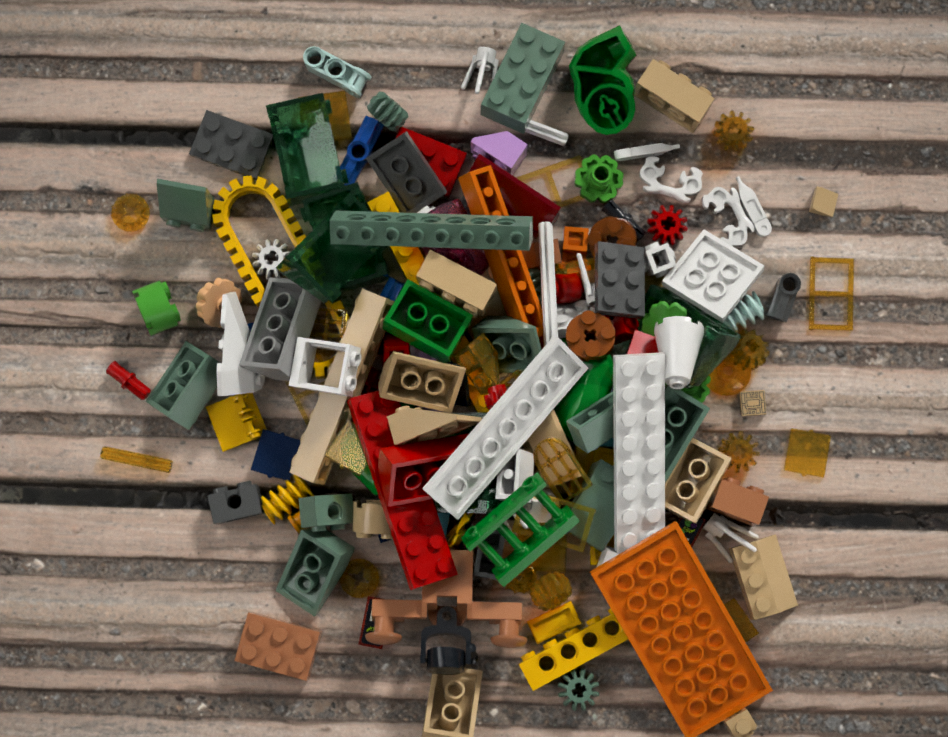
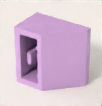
(500, 148)

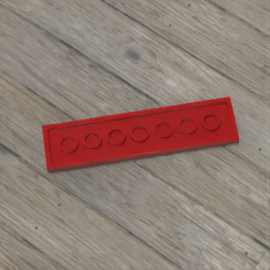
(412, 525)

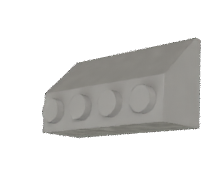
(282, 317)

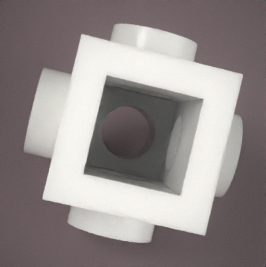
(665, 257)

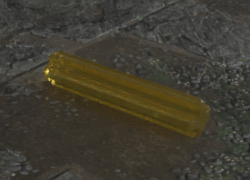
(136, 459)

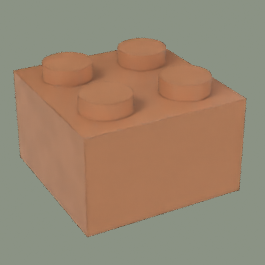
(738, 502)

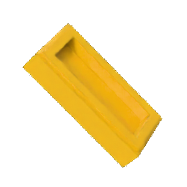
(553, 622)

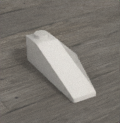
(230, 376)

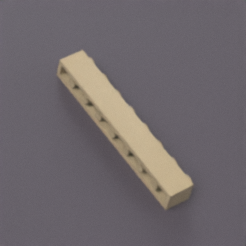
(332, 410)

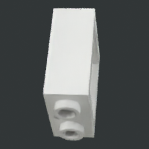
(304, 362)

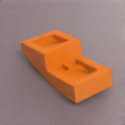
(574, 242)

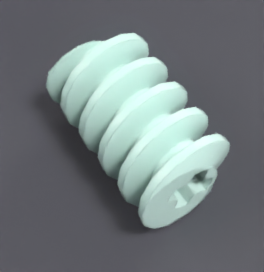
(745, 311)

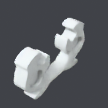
(650, 173)
(718, 198)

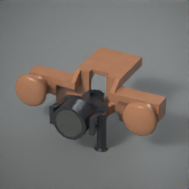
(448, 659)

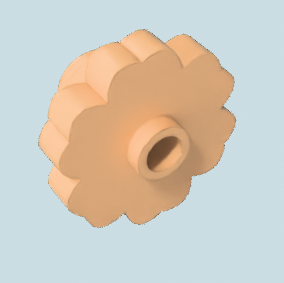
(210, 300)

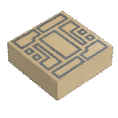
(752, 403)

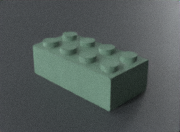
(522, 78)

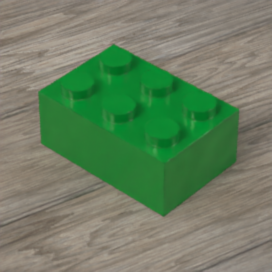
(427, 321)

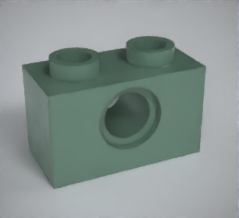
(326, 511)

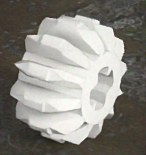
(266, 253)

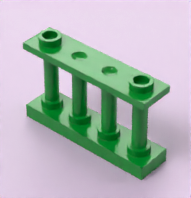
(524, 552)

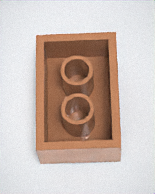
(278, 646)

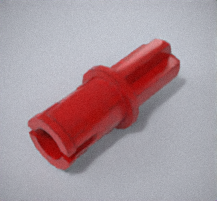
(128, 380)

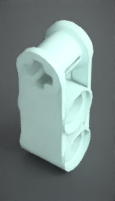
(350, 79)

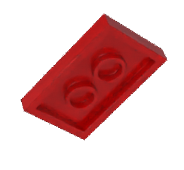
(442, 158)

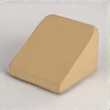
(823, 202)

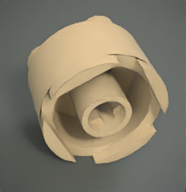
(370, 520)

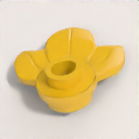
(457, 532)

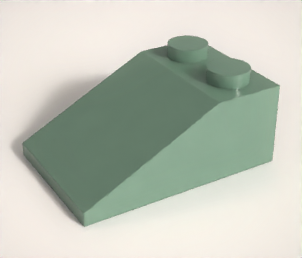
(185, 205)
(513, 340)
(600, 497)
(314, 569)

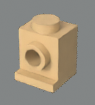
(740, 724)

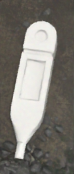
(643, 151)
(754, 209)

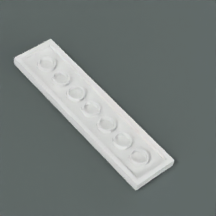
(505, 427)
(638, 447)

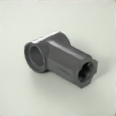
(783, 299)

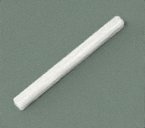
(548, 284)

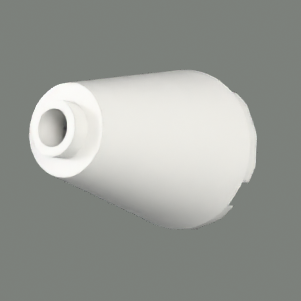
(680, 343)

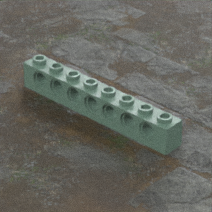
(431, 230)

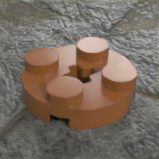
(611, 226)
(595, 323)

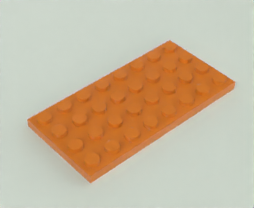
(681, 630)

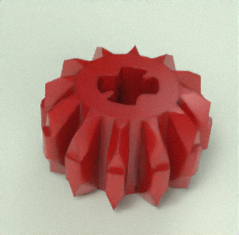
(673, 232)

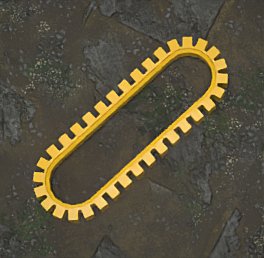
(241, 258)

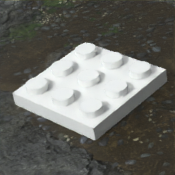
(713, 275)

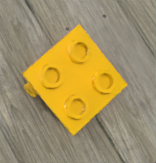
(236, 420)

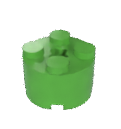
(155, 307)

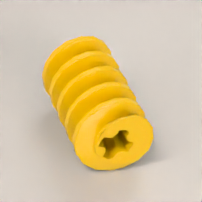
(285, 498)

